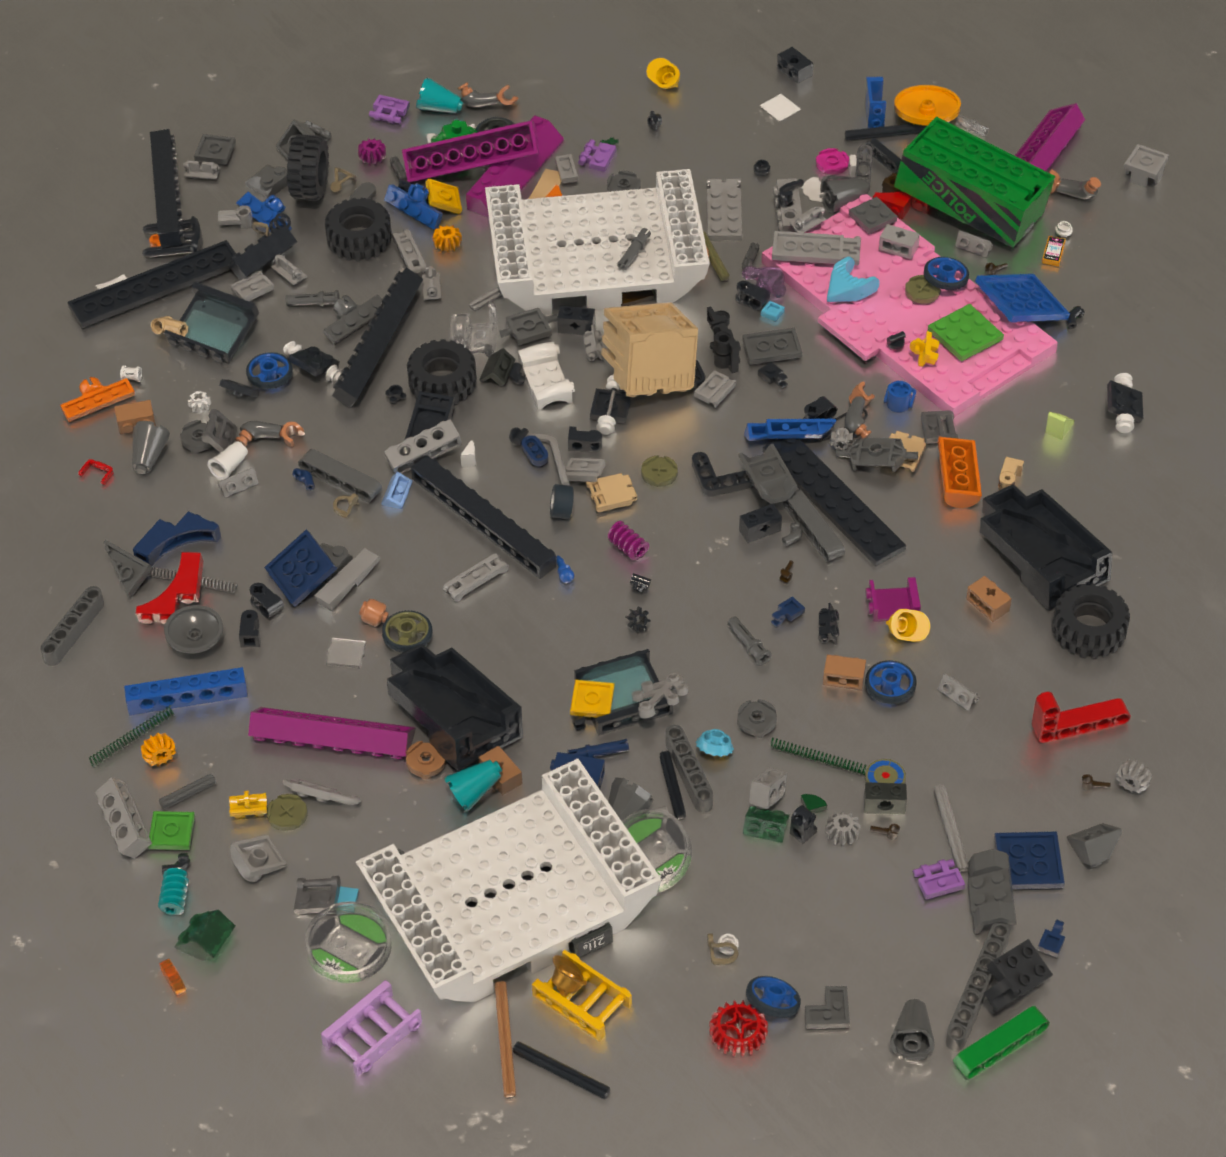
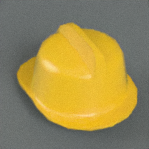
(663, 73)
(909, 625)

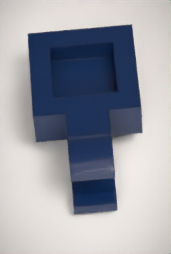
(788, 609)
(1052, 940)

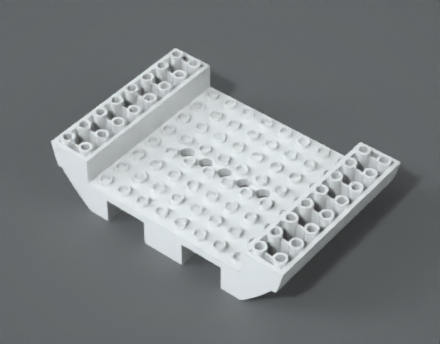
(575, 241)
(593, 881)

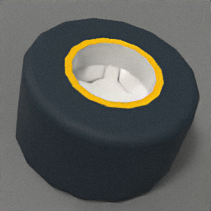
(561, 501)

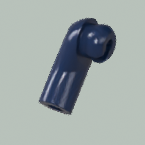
(305, 477)

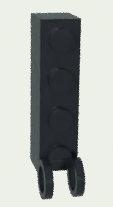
(266, 249)

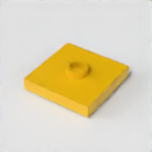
(443, 196)
(592, 698)

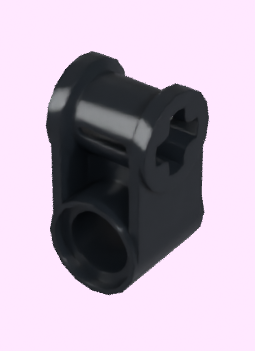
(752, 296)
(820, 409)
(265, 600)

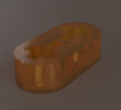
(172, 977)

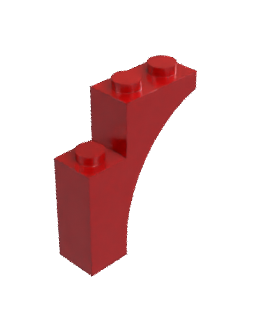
(901, 203)
(183, 589)

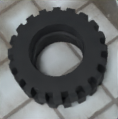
(307, 167)
(361, 243)
(442, 356)
(1091, 639)

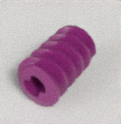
(628, 541)

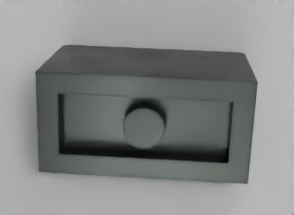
(498, 367)

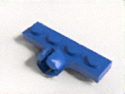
(414, 204)
(263, 211)

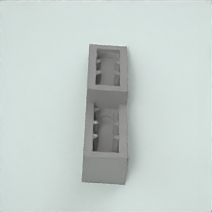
(349, 576)

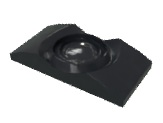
(428, 412)

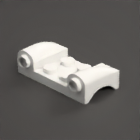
(545, 375)

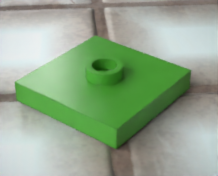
(171, 830)

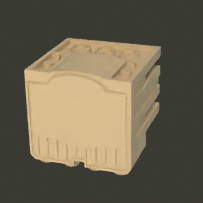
(650, 348)

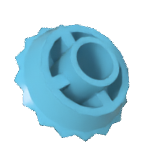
(715, 743)

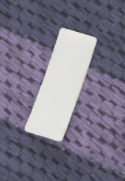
(122, 277)

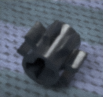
(642, 617)

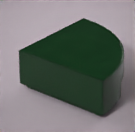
(813, 802)

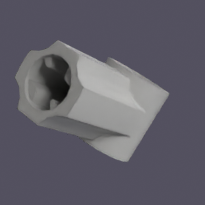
(241, 216)

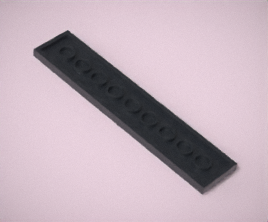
(152, 284)
(838, 502)

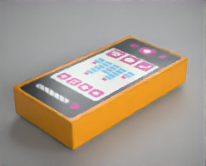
(1053, 251)

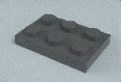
(772, 346)

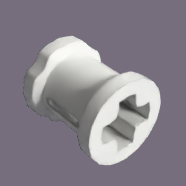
(126, 370)

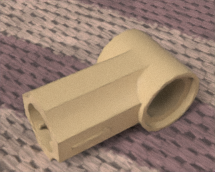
(164, 323)

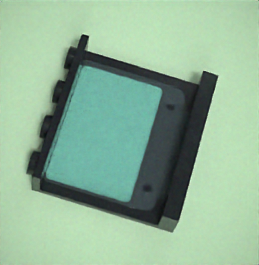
(215, 323)
(627, 674)

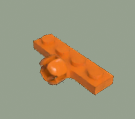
(96, 397)

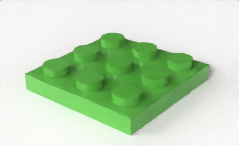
(965, 332)

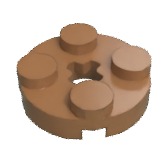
(422, 768)

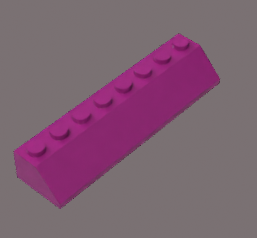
(1051, 136)
(471, 151)
(515, 171)
(331, 732)

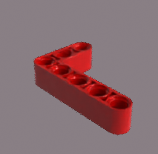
(1056, 725)

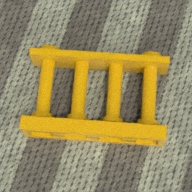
(578, 1013)

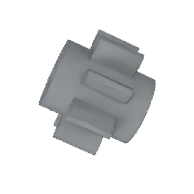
(841, 438)

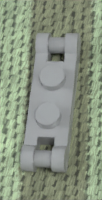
(409, 251)
(475, 576)

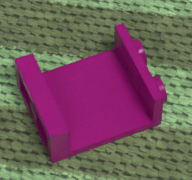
(887, 601)

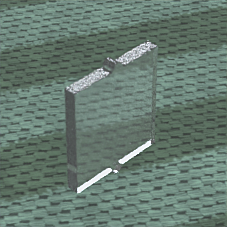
(346, 653)

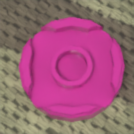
(832, 161)

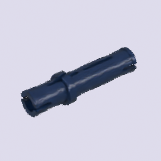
(601, 749)

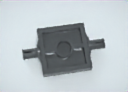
(528, 326)

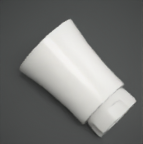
(225, 462)

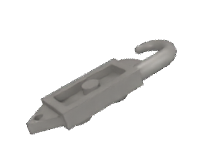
(321, 792)

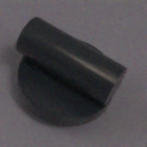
(896, 341)
(516, 435)
(639, 582)

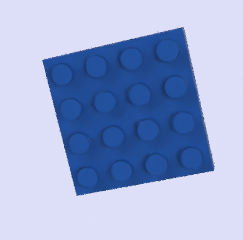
(1022, 297)

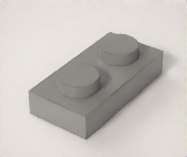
(566, 168)

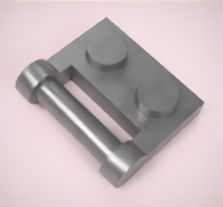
(933, 425)
(225, 431)
(316, 901)

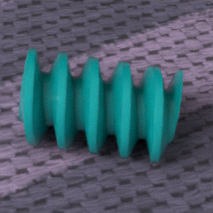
(173, 891)

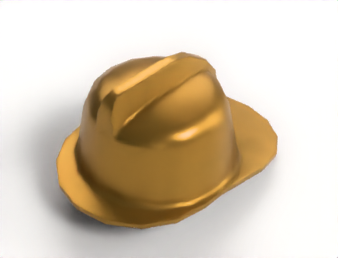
(566, 976)

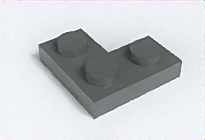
(833, 1014)

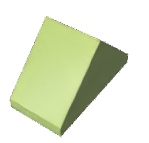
(1058, 425)

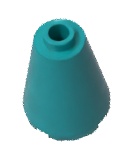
(437, 98)
(474, 782)

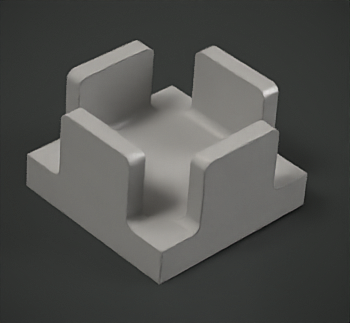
(1145, 164)

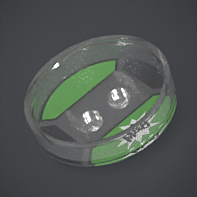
(662, 842)
(348, 942)

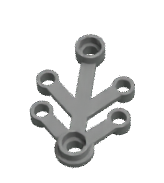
(672, 682)

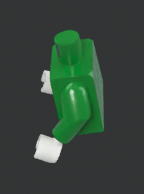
(453, 130)

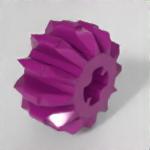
(371, 151)

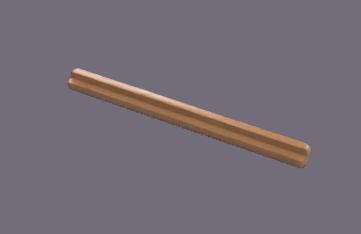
(505, 1039)

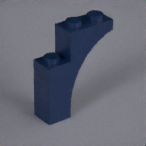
(166, 537)

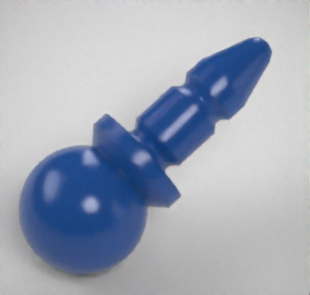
(565, 573)

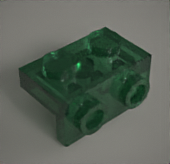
(765, 824)

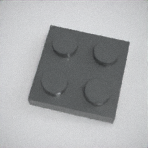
(214, 149)
(872, 215)

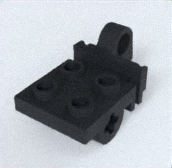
(724, 346)
(1016, 974)

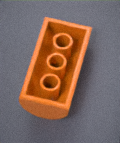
(959, 472)

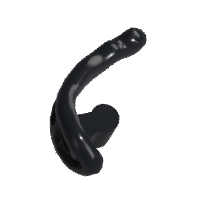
(785, 196)

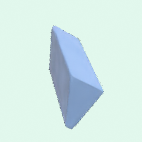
(397, 491)

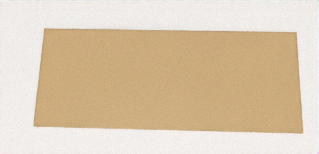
(546, 184)

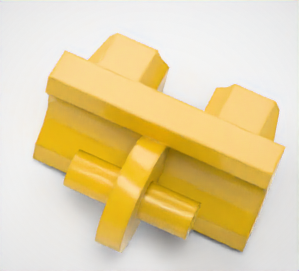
(925, 348)
(248, 805)

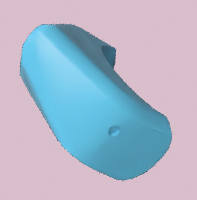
(847, 288)

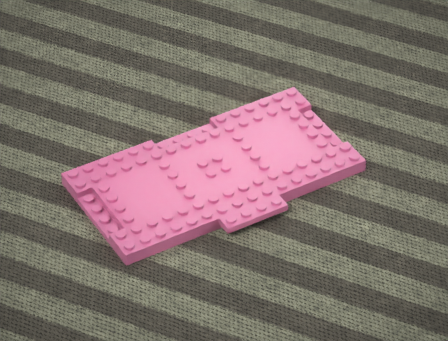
(870, 321)

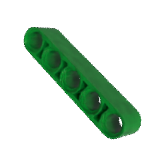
(1001, 1042)

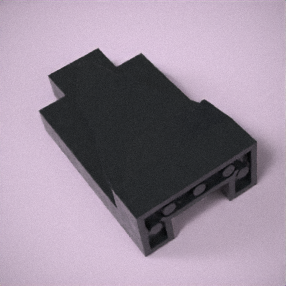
(1044, 543)
(455, 703)

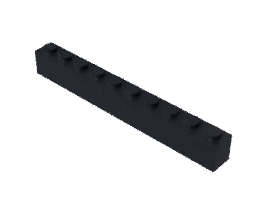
(166, 188)
(377, 337)
(484, 517)

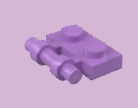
(394, 106)
(602, 155)
(940, 883)

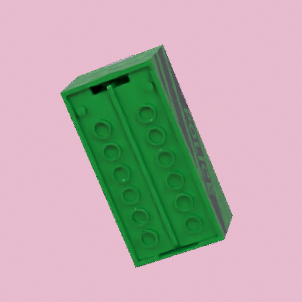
(974, 181)

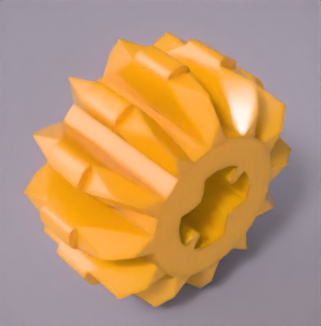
(447, 238)
(158, 749)

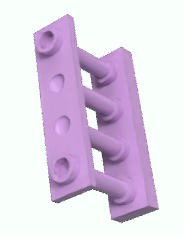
(367, 1009)

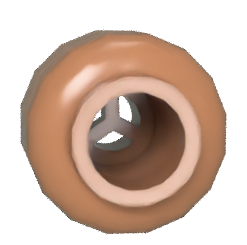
(373, 612)

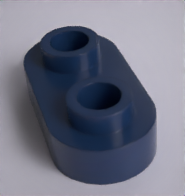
(535, 450)

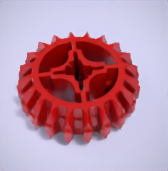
(728, 1035)

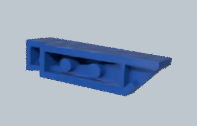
(789, 428)

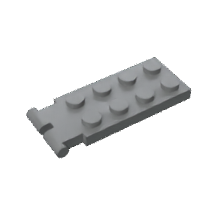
(724, 210)
(814, 247)

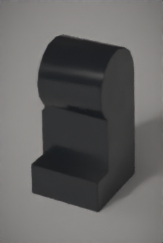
(584, 440)
(248, 631)
(803, 821)

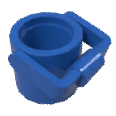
(899, 396)

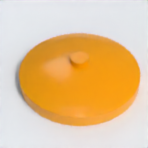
(925, 102)

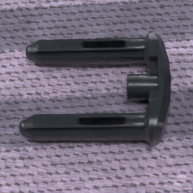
(194, 236)

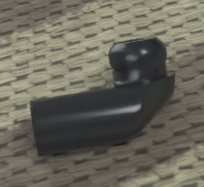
(1077, 311)
(515, 374)
(182, 863)

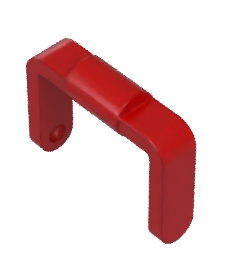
(99, 465)

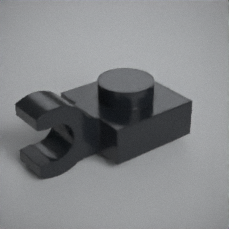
(772, 373)

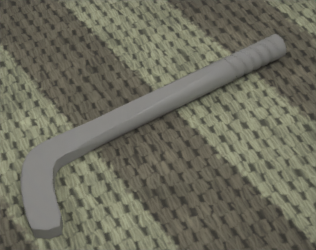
(557, 456)

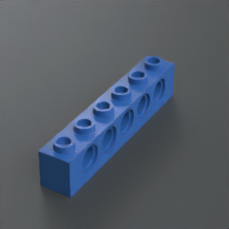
(186, 691)

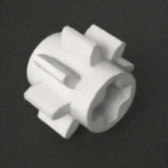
(199, 402)

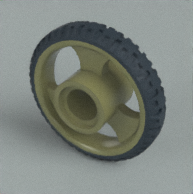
(407, 630)

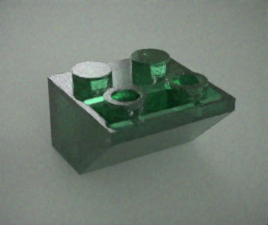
(205, 935)

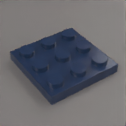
(300, 568)
(1032, 859)

